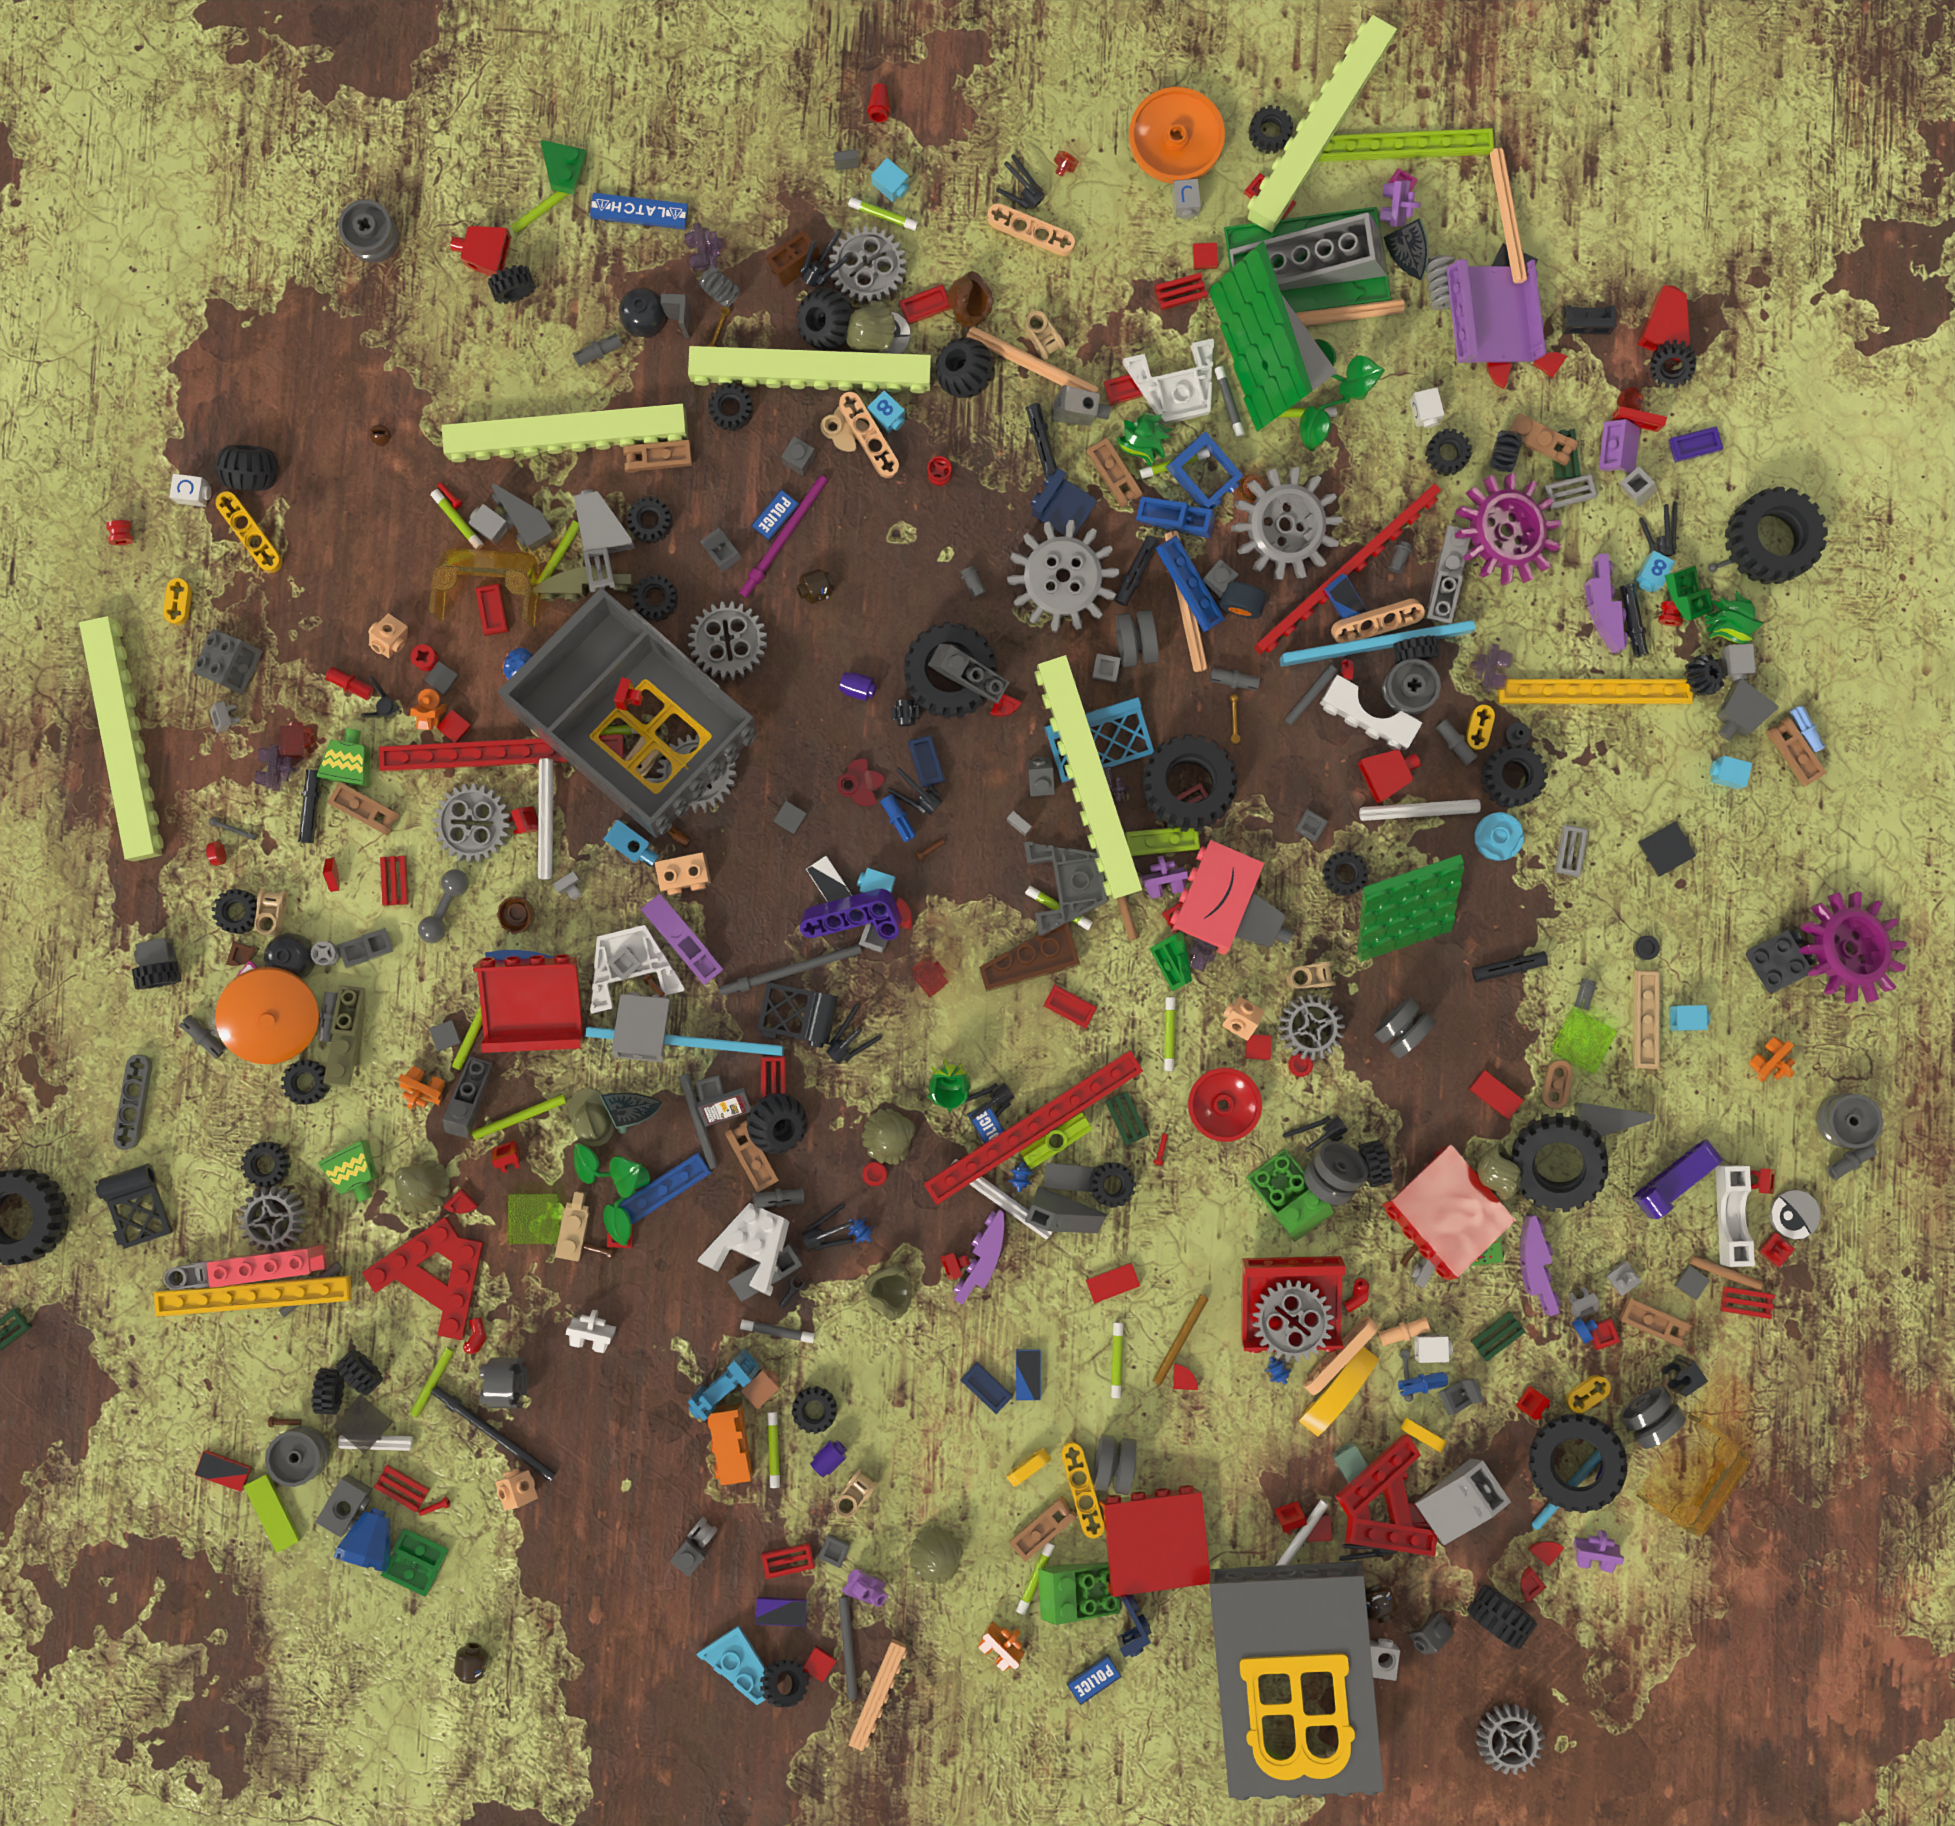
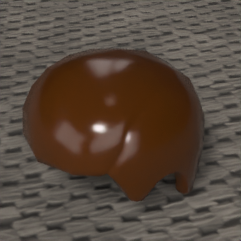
(515, 914)

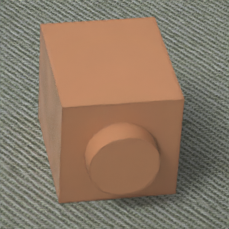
(762, 1387)

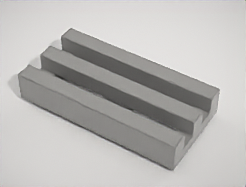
(1591, 486)
(600, 582)
(1561, 850)

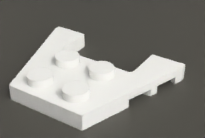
(1180, 393)
(645, 949)
(755, 1235)

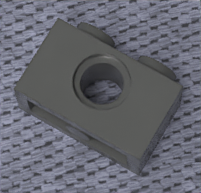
(333, 1516)

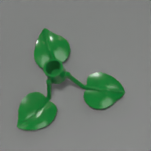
(1361, 377)
(626, 1177)

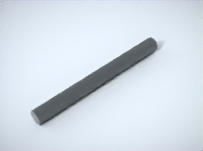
(698, 1122)
(848, 1647)

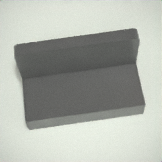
(678, 308)

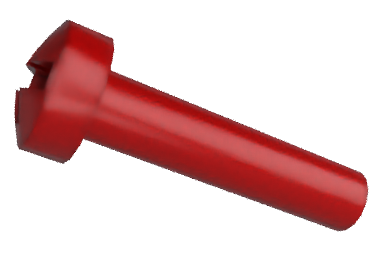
(457, 503)
(1158, 1161)
(444, 1503)

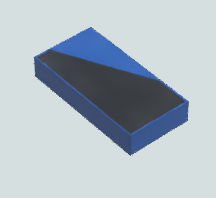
(1345, 597)
(1028, 1374)

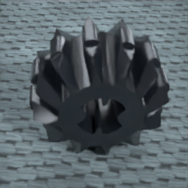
(1505, 451)
(1704, 675)

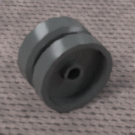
(368, 231)
(1133, 638)
(1416, 674)
(1405, 1029)
(1849, 1120)
(1336, 1173)
(1653, 1417)
(282, 1455)
(1115, 1464)

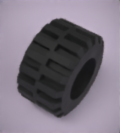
(1527, 761)
(1501, 1617)

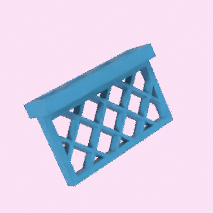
(1102, 716)

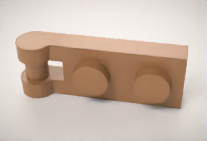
(1543, 439)
(657, 455)
(1113, 472)
(1796, 752)
(362, 808)
(752, 1159)
(1654, 1322)
(1042, 1529)

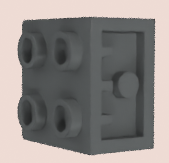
(227, 661)

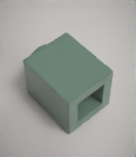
(1349, 1461)

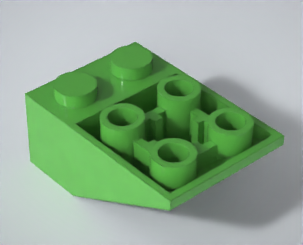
(1287, 1196)
(1075, 1593)

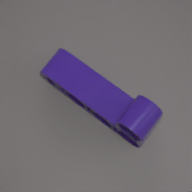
(819, 922)
(1661, 1191)

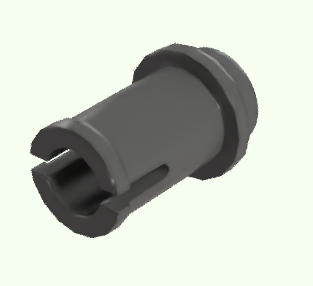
(1400, 556)
(973, 581)
(1585, 992)

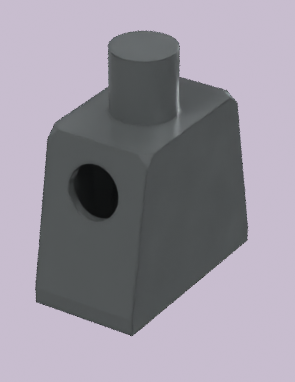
(1078, 407)
(1743, 710)
(1262, 924)

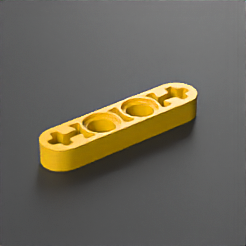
(251, 530)
(1080, 1490)

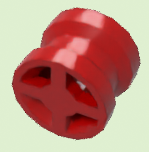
(119, 532)
(1670, 614)
(428, 659)

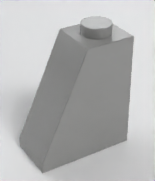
(599, 525)

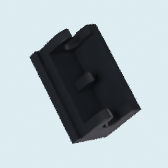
(1588, 320)
(1688, 1375)

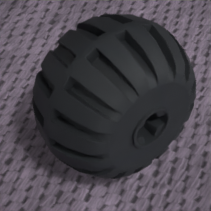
(824, 318)
(964, 367)
(247, 467)
(777, 1123)

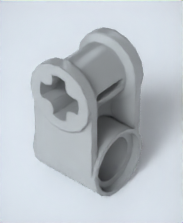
(194, 1276)

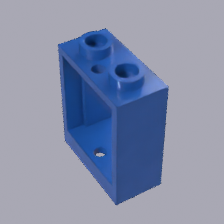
(1186, 482)

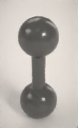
(454, 884)

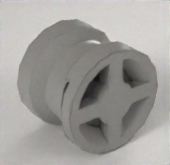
(320, 953)
(704, 1534)

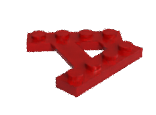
(451, 1298)
(1386, 1476)

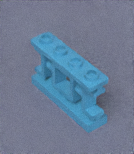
(740, 1371)

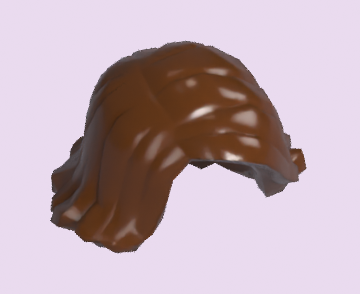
(970, 299)

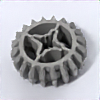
(1315, 1037)
(270, 1209)
(1494, 1754)

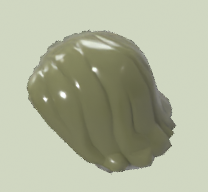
(871, 328)
(888, 1136)
(1498, 1172)
(422, 1186)
(890, 1290)
(935, 1555)

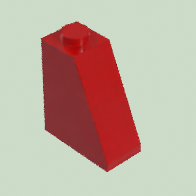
(1666, 320)

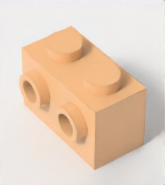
(683, 873)

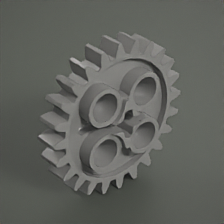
(880, 282)
(749, 637)
(718, 788)
(474, 801)
(1306, 1303)

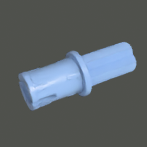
(1807, 728)

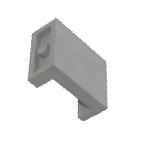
(641, 1027)

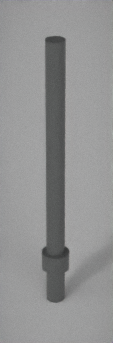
(743, 984)

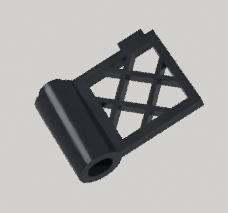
(817, 1017)
(128, 1186)

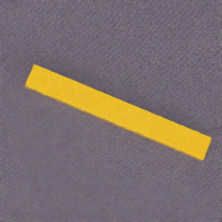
(1596, 691)
(253, 1295)

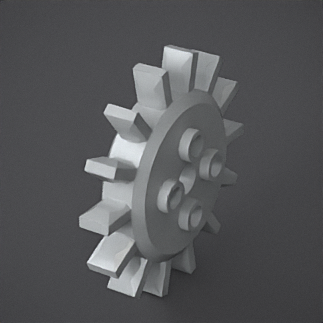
(1303, 509)
(1062, 599)

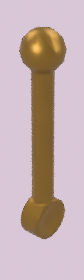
(725, 311)
(1235, 738)

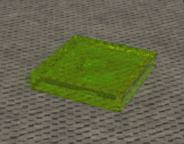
(1583, 1041)
(533, 1218)

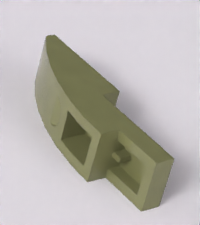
(574, 582)
(346, 1037)

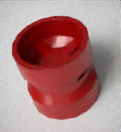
(940, 466)

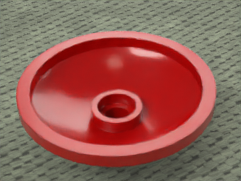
(1242, 1108)

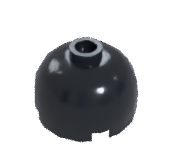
(642, 312)
(290, 953)

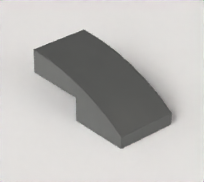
(365, 948)
(1068, 1177)

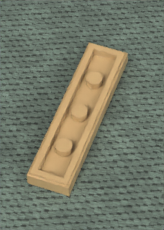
(1646, 1019)

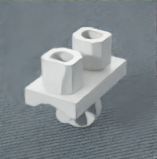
(591, 1329)

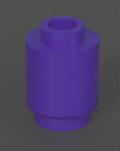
(857, 686)
(828, 1458)

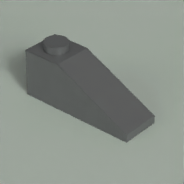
(1608, 1119)

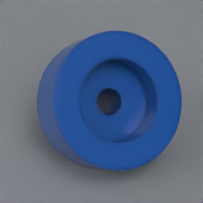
(1585, 1329)

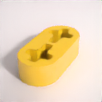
(180, 602)
(1485, 729)
(1591, 1398)
(1423, 1434)
(1028, 1467)

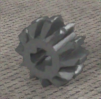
(719, 286)

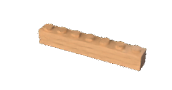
(878, 1695)

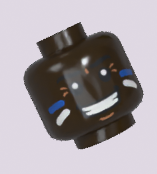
(815, 586)
(1380, 1603)
(470, 1663)

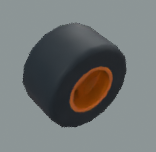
(1243, 600)

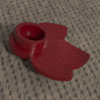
(864, 783)

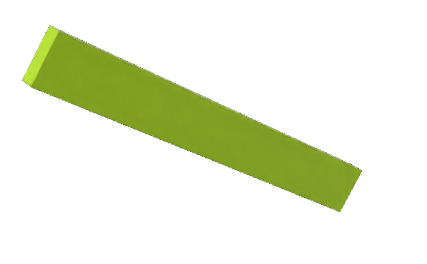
(1409, 145)

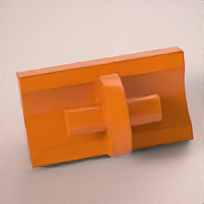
(427, 710)
(1780, 1051)
(411, 1083)
(1004, 1643)

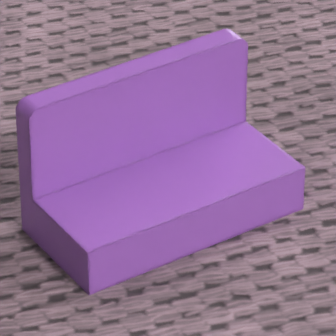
(1619, 446)

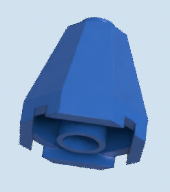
(367, 1542)

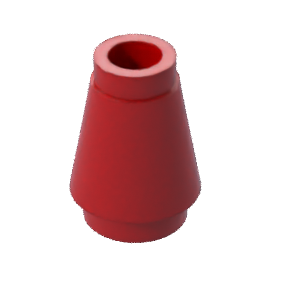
(879, 106)

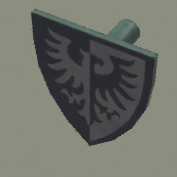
(1409, 248)
(629, 1108)

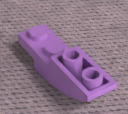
(1605, 613)
(681, 939)
(988, 1249)
(1533, 1257)

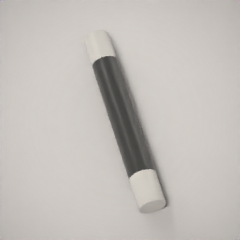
(1229, 401)
(777, 1331)

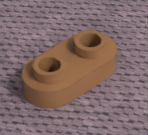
(1559, 1085)

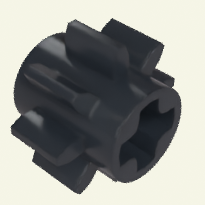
(905, 713)

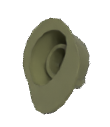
(590, 1118)

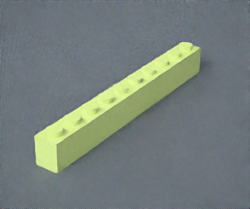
(1321, 124)
(809, 368)
(564, 432)
(121, 739)
(1089, 777)

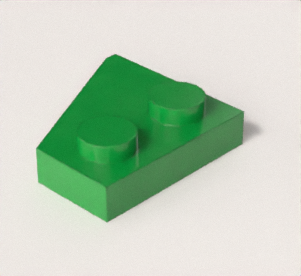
(563, 165)
(1173, 960)

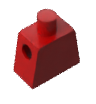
(483, 248)
(1388, 773)

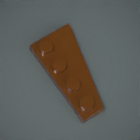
(1032, 959)

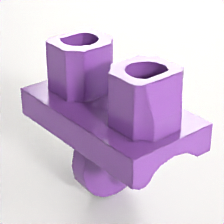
(1402, 203)
(1153, 881)
(1599, 1549)
(865, 1588)

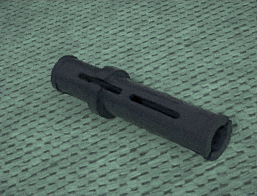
(1039, 431)
(1123, 595)
(1635, 627)
(309, 807)
(1536, 960)

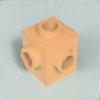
(388, 636)
(1242, 1017)
(516, 1489)

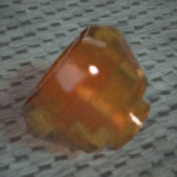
(1243, 490)

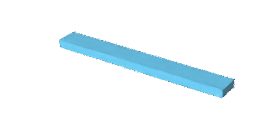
(1373, 644)
(700, 1042)

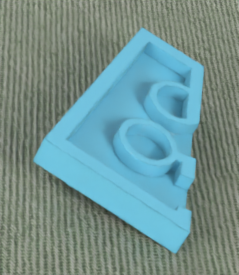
(737, 1661)

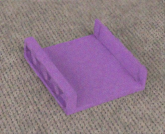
(1494, 315)

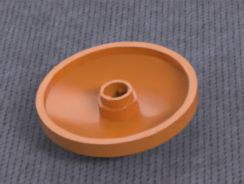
(1176, 134)
(267, 1015)

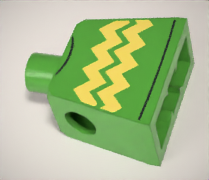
(346, 761)
(351, 1170)

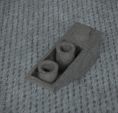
(529, 521)
(968, 672)
(467, 1098)
(1062, 1214)
(787, 1262)

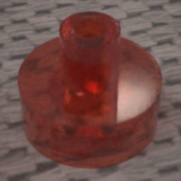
(1065, 163)
(1630, 398)

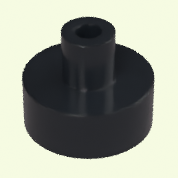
(1512, 734)

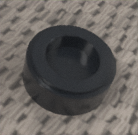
(1646, 947)

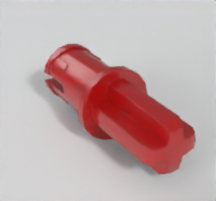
(349, 683)

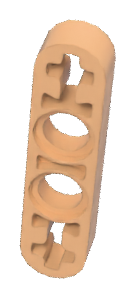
(1033, 225)
(865, 437)
(1377, 617)
(1336, 1360)

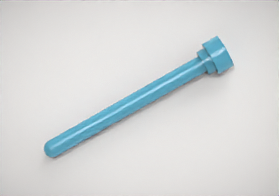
(1575, 1481)

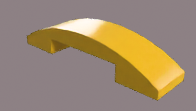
(1339, 1392)

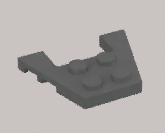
(1077, 883)

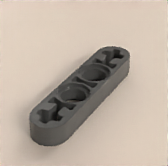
(128, 1101)

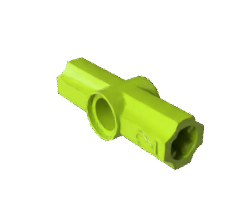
(1042, 1149)

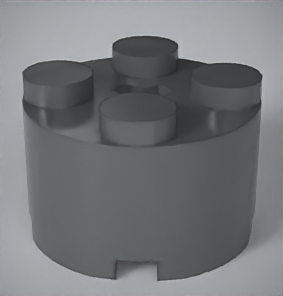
(504, 1383)

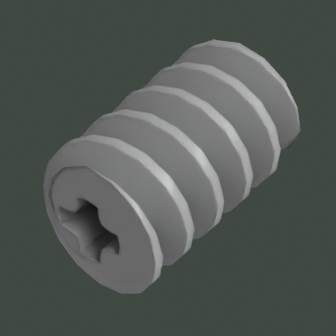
(1438, 281)

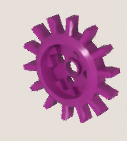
(1527, 526)
(1870, 944)

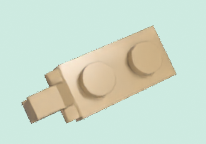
(573, 1228)

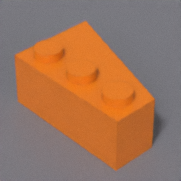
(730, 1444)

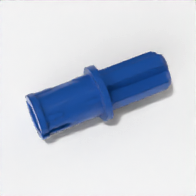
(898, 818)
(1423, 1383)

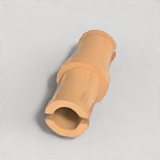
(1404, 1331)

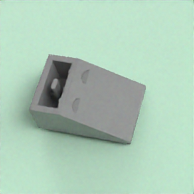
(1462, 1501)

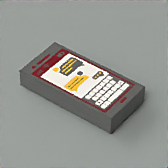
(724, 1107)

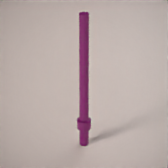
(757, 574)

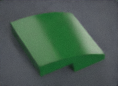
(1687, 595)
(415, 1562)

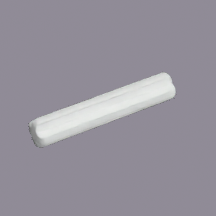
(386, 1443)

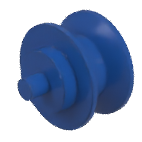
(1020, 1176)
(860, 1230)
(1278, 1370)

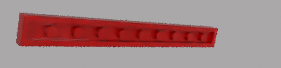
(1355, 564)
(477, 754)
(1032, 1127)

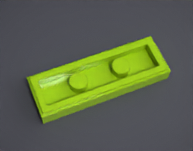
(1162, 841)
(272, 1513)

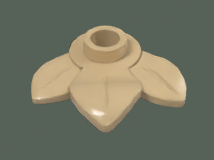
(843, 436)

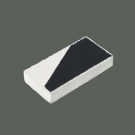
(828, 880)

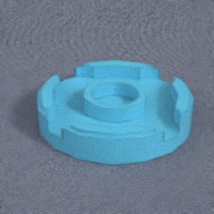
(1499, 836)

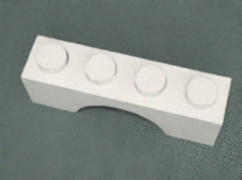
(1343, 700)
(1732, 1189)

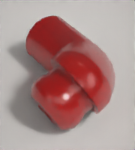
(1359, 1295)
(477, 1338)

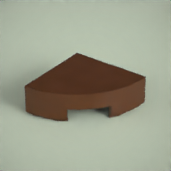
(241, 954)

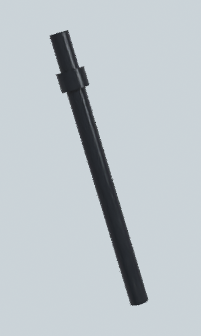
(455, 1404)

